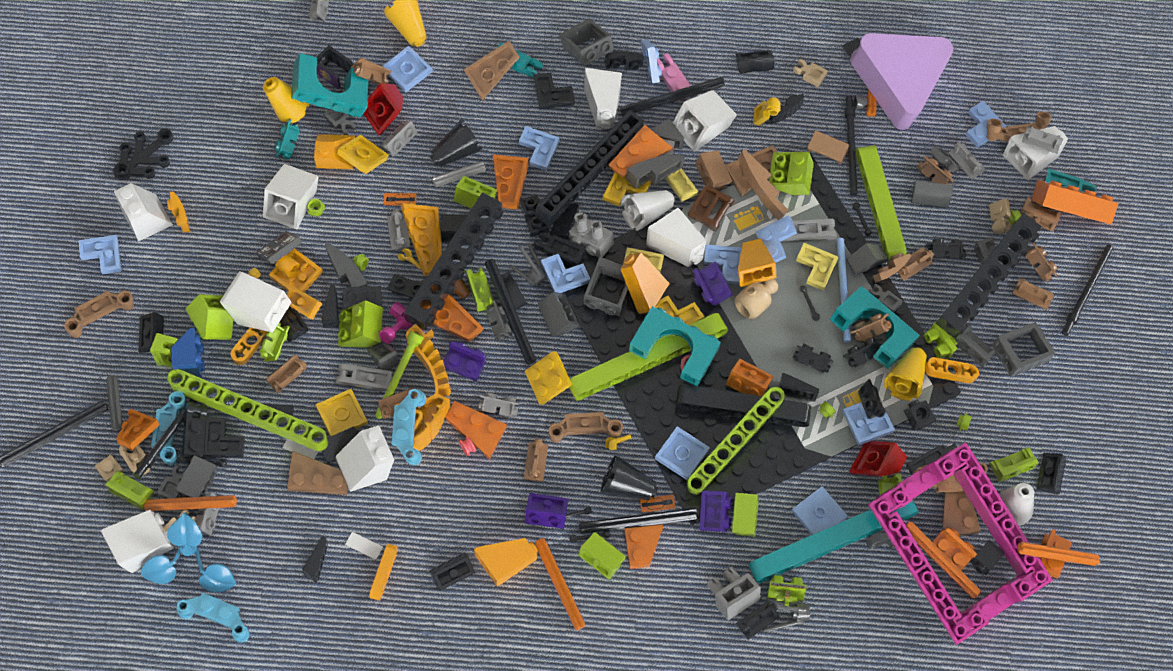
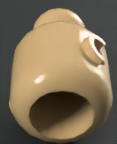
(755, 298)

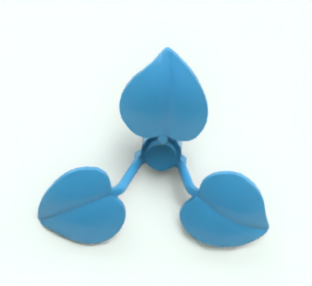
(187, 535)

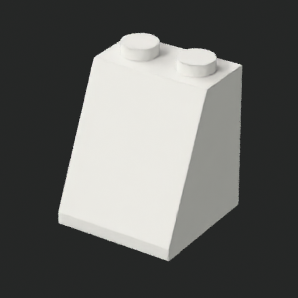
(603, 95)
(703, 119)
(1030, 159)
(289, 195)
(142, 211)
(677, 239)
(255, 303)
(365, 459)
(137, 540)

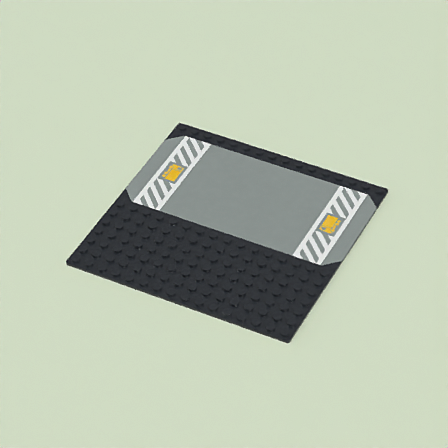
(765, 342)

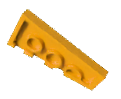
(425, 233)

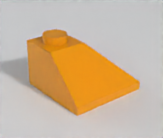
(326, 151)

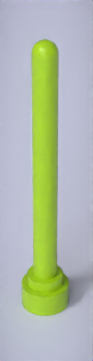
(413, 341)

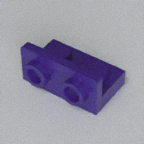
(713, 284)
(464, 360)
(546, 510)
(715, 511)

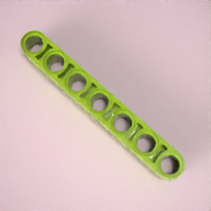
(880, 201)
(739, 431)

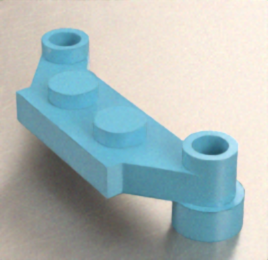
(165, 418)
(404, 425)
(216, 611)

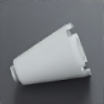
(645, 207)
(1019, 501)

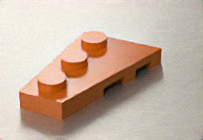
(641, 147)
(510, 179)
(456, 320)
(481, 429)

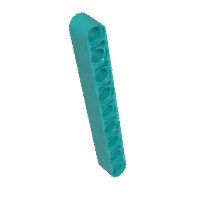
(822, 543)

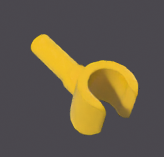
(408, 257)
(611, 442)

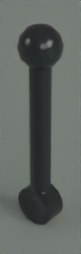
(856, 206)
(816, 316)
(222, 463)
(588, 510)
(573, 538)

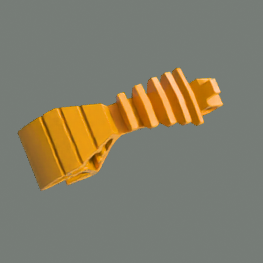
(431, 415)

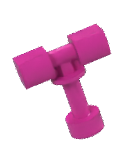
(388, 334)

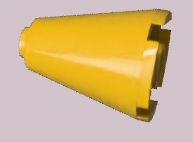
(407, 20)
(280, 99)
(907, 375)

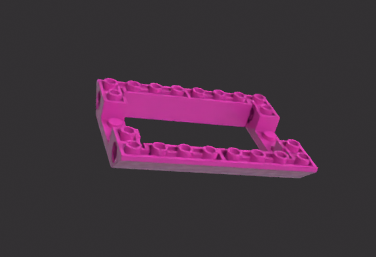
(997, 518)

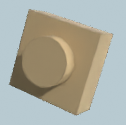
(108, 467)

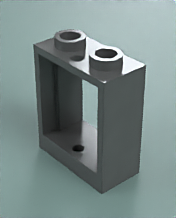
(587, 29)
(610, 269)
(1010, 359)

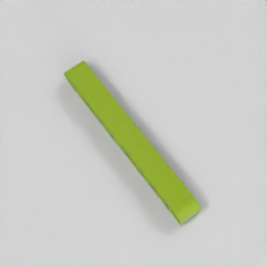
(630, 364)
(254, 416)

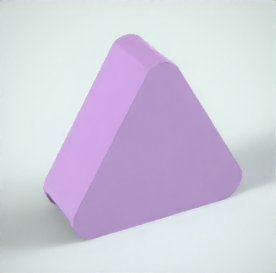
(901, 71)

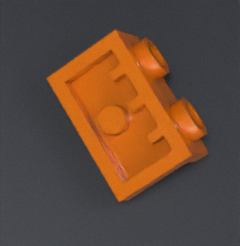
(749, 379)
(954, 548)
(1052, 565)

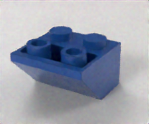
(187, 354)

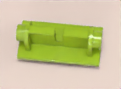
(272, 349)

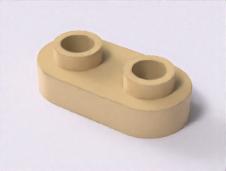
(134, 459)

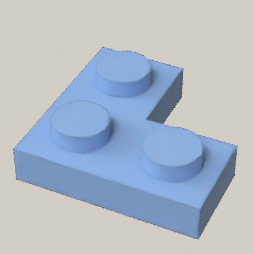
(650, 55)
(981, 114)
(543, 145)
(774, 234)
(104, 248)
(727, 258)
(561, 278)
(866, 429)

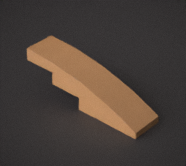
(758, 179)

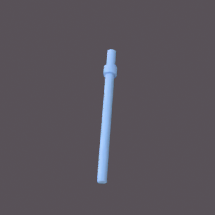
(843, 282)

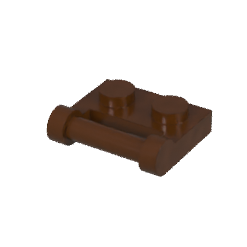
(705, 204)

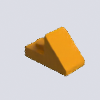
(303, 302)

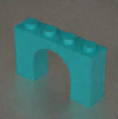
(309, 90)
(864, 306)
(659, 324)

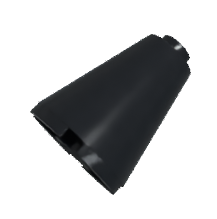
(455, 145)
(627, 481)

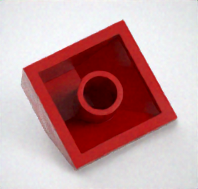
(383, 106)
(878, 459)

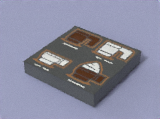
(279, 247)

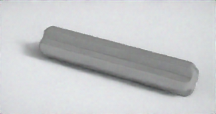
(457, 174)

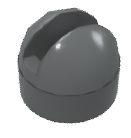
(859, 102)

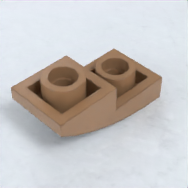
(893, 266)

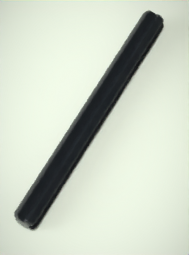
(673, 96)
(510, 311)
(53, 433)
(638, 520)

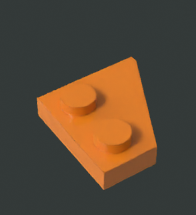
(136, 429)
(641, 544)

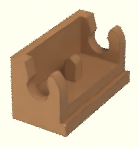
(828, 146)
(713, 170)
(1044, 217)

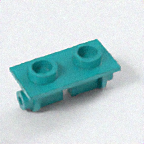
(283, 146)

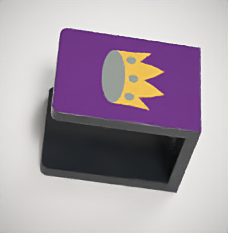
(339, 59)

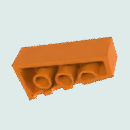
(1072, 201)

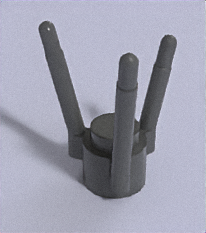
(536, 273)
(799, 611)

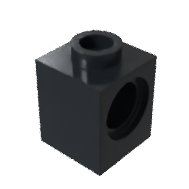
(927, 414)
(987, 558)

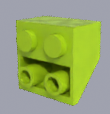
(792, 172)
(210, 317)
(360, 325)

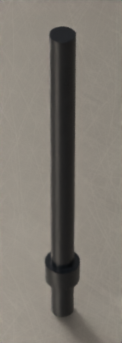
(850, 115)
(1073, 316)
(149, 459)

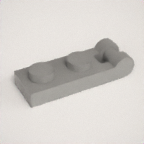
(813, 230)
(364, 377)

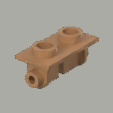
(369, 69)
(931, 167)
(917, 262)
(1046, 268)
(1033, 294)
(864, 329)
(286, 373)
(387, 404)
(536, 460)

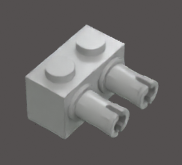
(591, 235)
(737, 596)

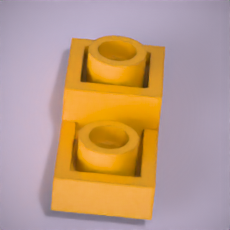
(178, 211)

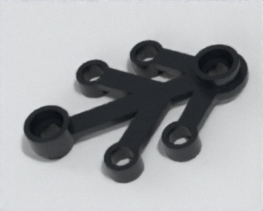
(142, 157)

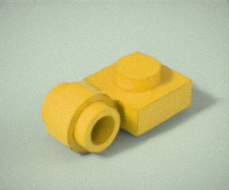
(765, 109)

